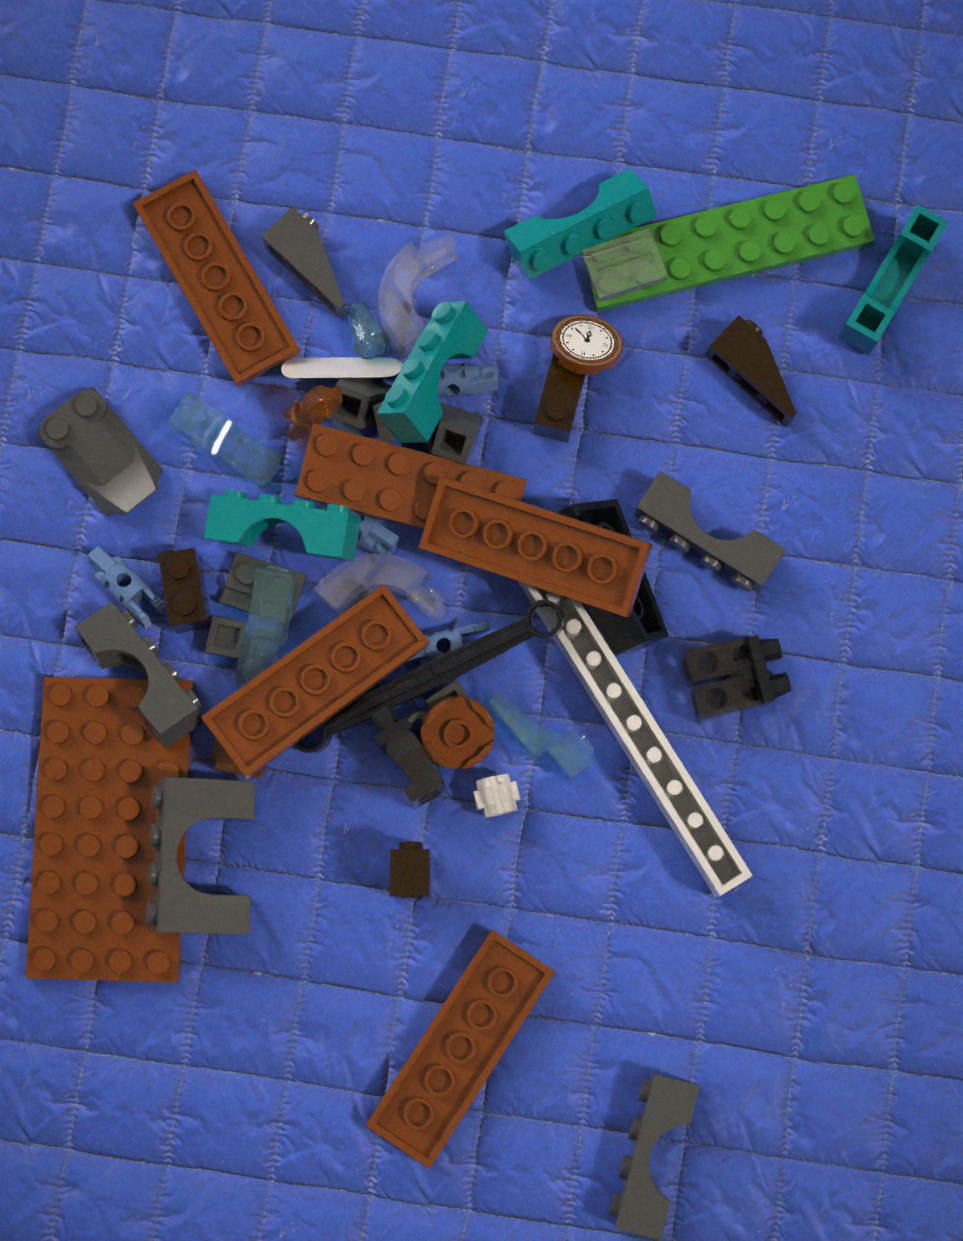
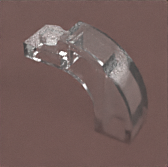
(399, 284)
(357, 579)

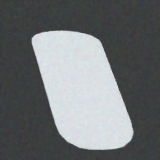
(341, 367)

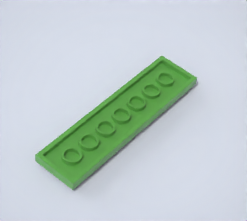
(754, 237)

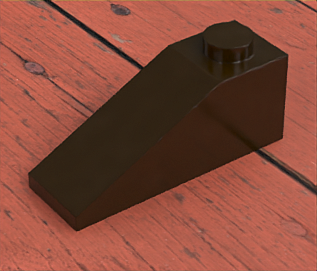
(749, 362)
(558, 403)

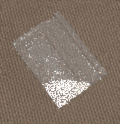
(624, 265)

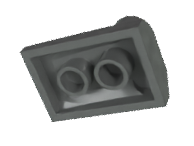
(101, 453)

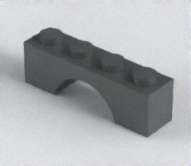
(451, 439)
(668, 510)
(114, 642)
(666, 1105)

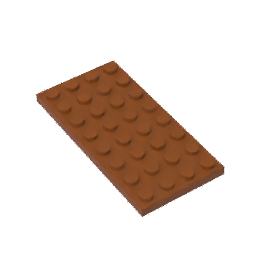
(95, 835)

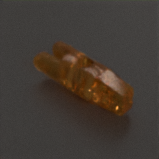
(312, 408)

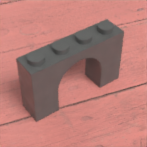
(174, 902)

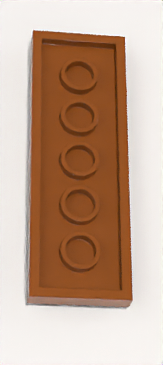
(216, 278)
(385, 477)
(535, 546)
(315, 681)
(460, 1049)

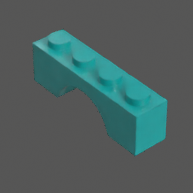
(547, 243)
(893, 279)
(413, 403)
(240, 522)

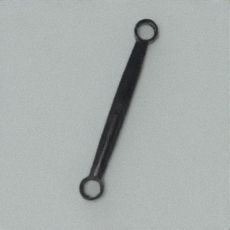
(436, 673)

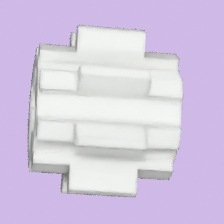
(496, 795)

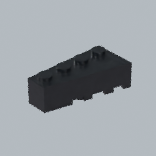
(645, 622)

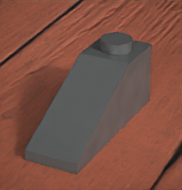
(301, 251)

